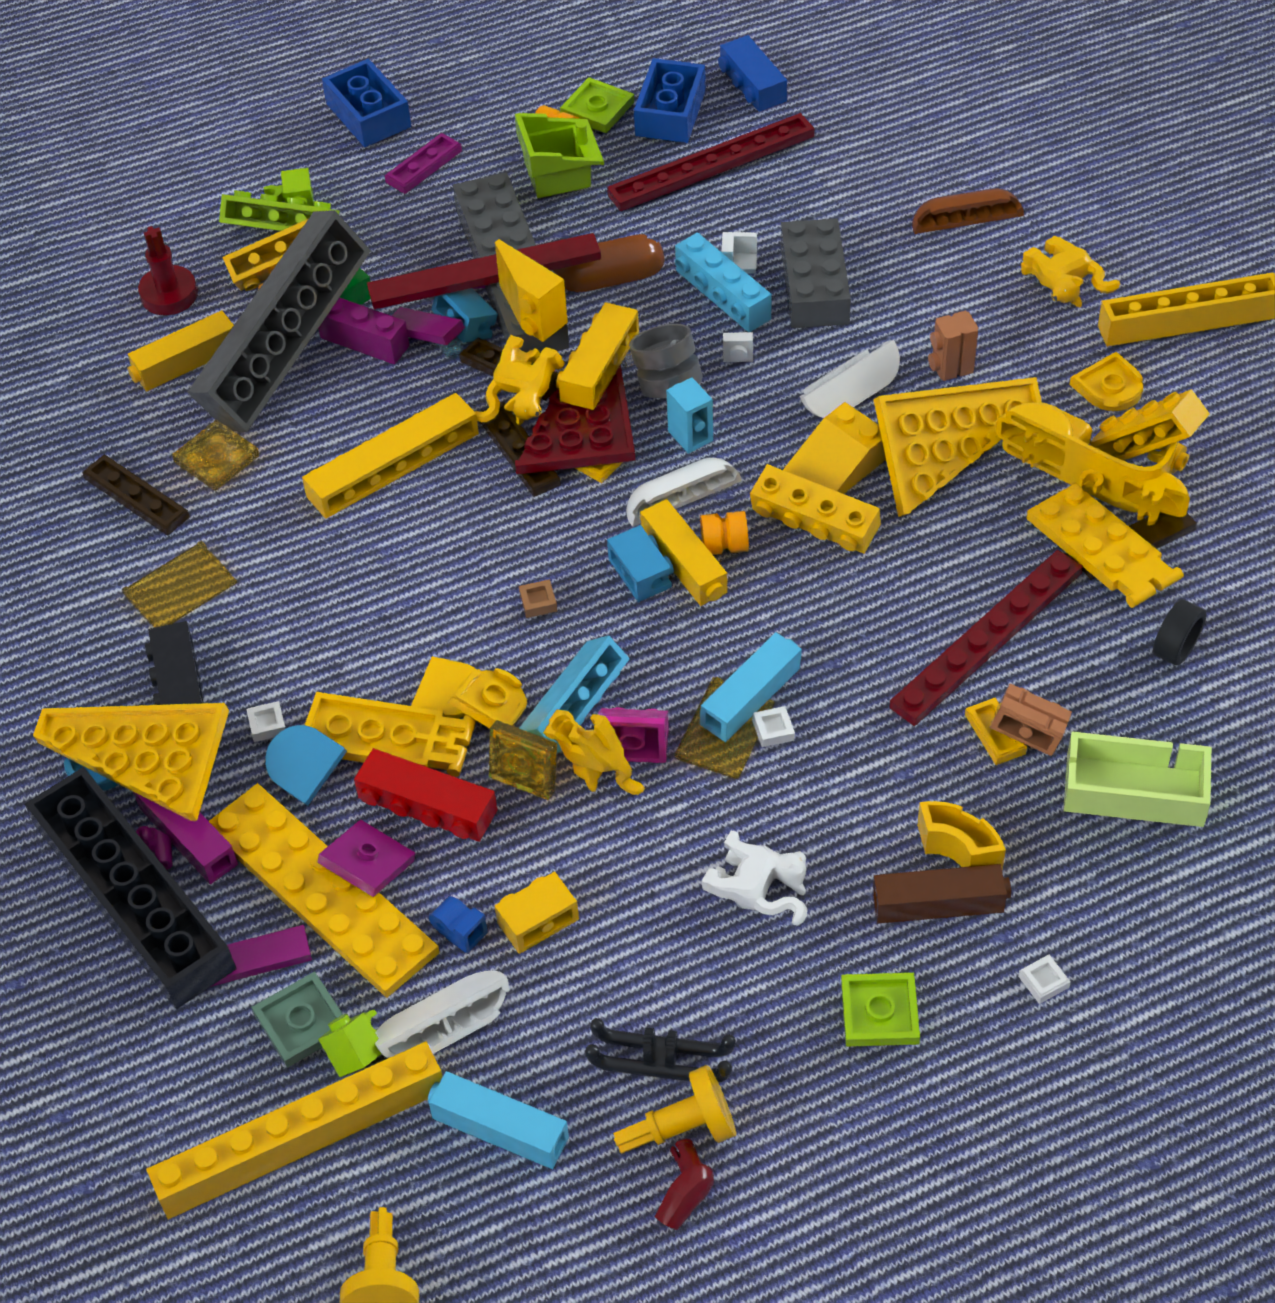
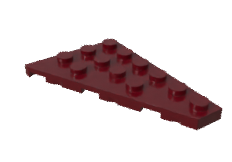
(579, 436)

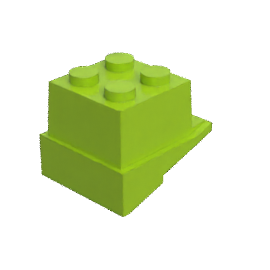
(557, 152)

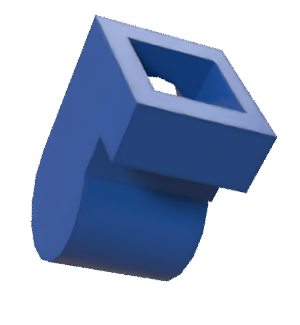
(457, 922)

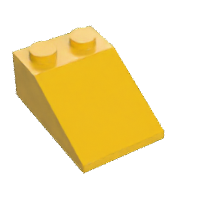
(532, 292)
(839, 450)

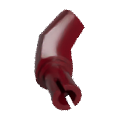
(688, 1188)

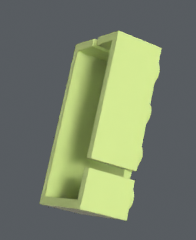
(1133, 779)

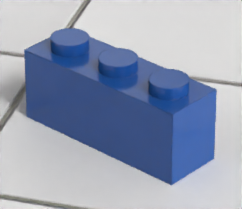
(753, 73)

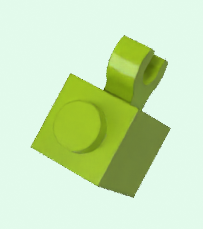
(295, 184)
(351, 1042)

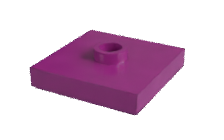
(366, 858)

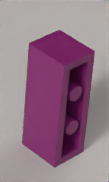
(365, 331)

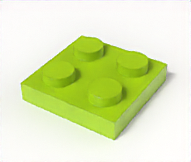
(598, 103)
(880, 1009)

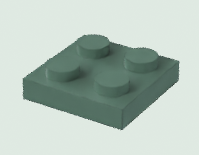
(297, 1018)

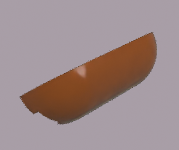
(966, 210)
(621, 262)

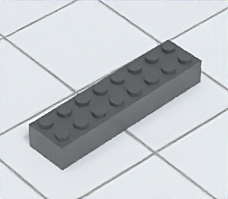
(490, 213)
(279, 321)

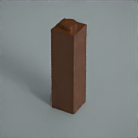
(940, 893)

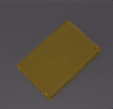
(179, 586)
(710, 752)

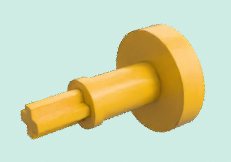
(704, 1107)
(380, 1279)

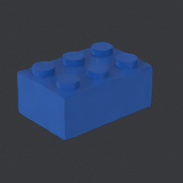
(670, 100)
(366, 102)

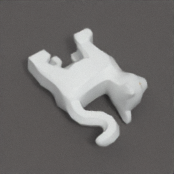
(754, 875)

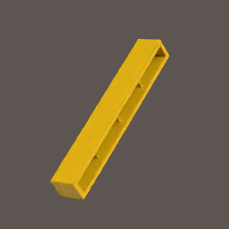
(294, 1130)

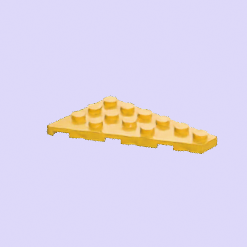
(145, 748)

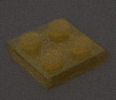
(215, 455)
(522, 759)

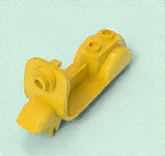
(1061, 448)

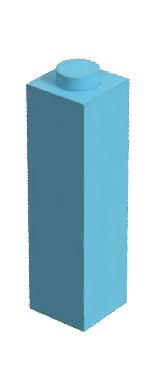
(750, 686)
(498, 1119)

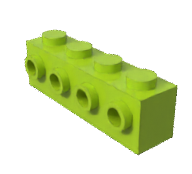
(266, 211)

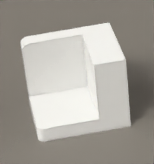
(741, 249)

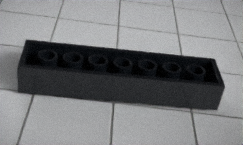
(131, 888)

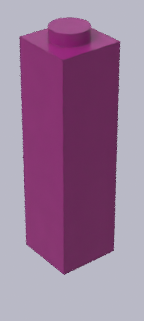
(193, 839)

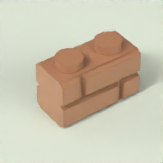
(953, 345)
(1030, 719)

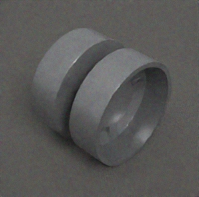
(664, 358)

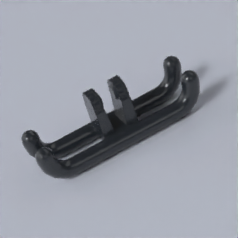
(658, 1053)

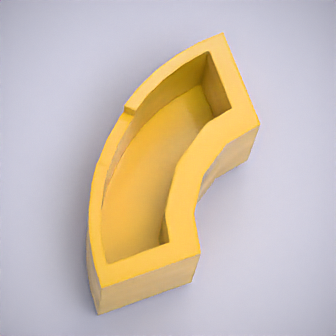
(958, 835)

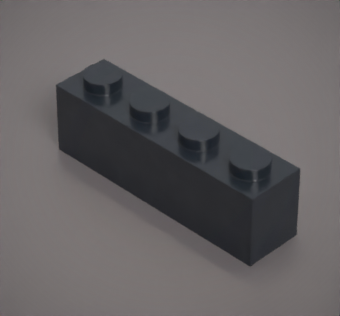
(174, 665)

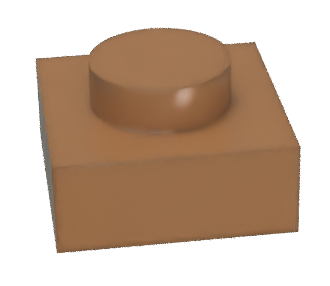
(537, 598)

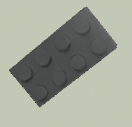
(815, 273)

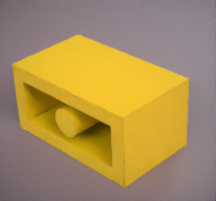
(536, 912)

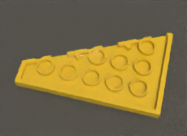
(941, 432)

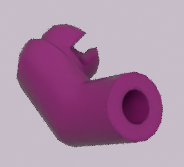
(158, 843)

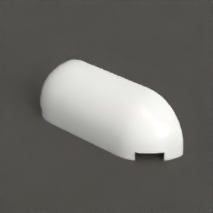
(853, 380)
(682, 486)
(445, 1015)

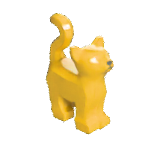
(1065, 270)
(518, 376)
(592, 750)

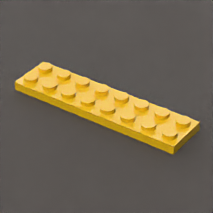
(357, 926)

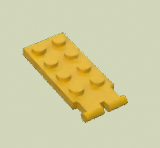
(1103, 544)
(397, 729)

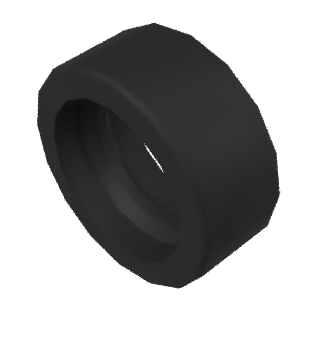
(1179, 632)

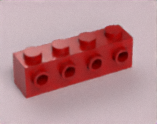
(426, 795)

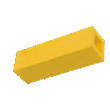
(178, 351)
(689, 556)

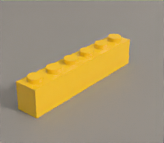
(1187, 309)
(390, 455)

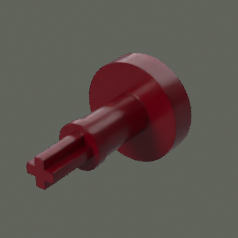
(166, 287)

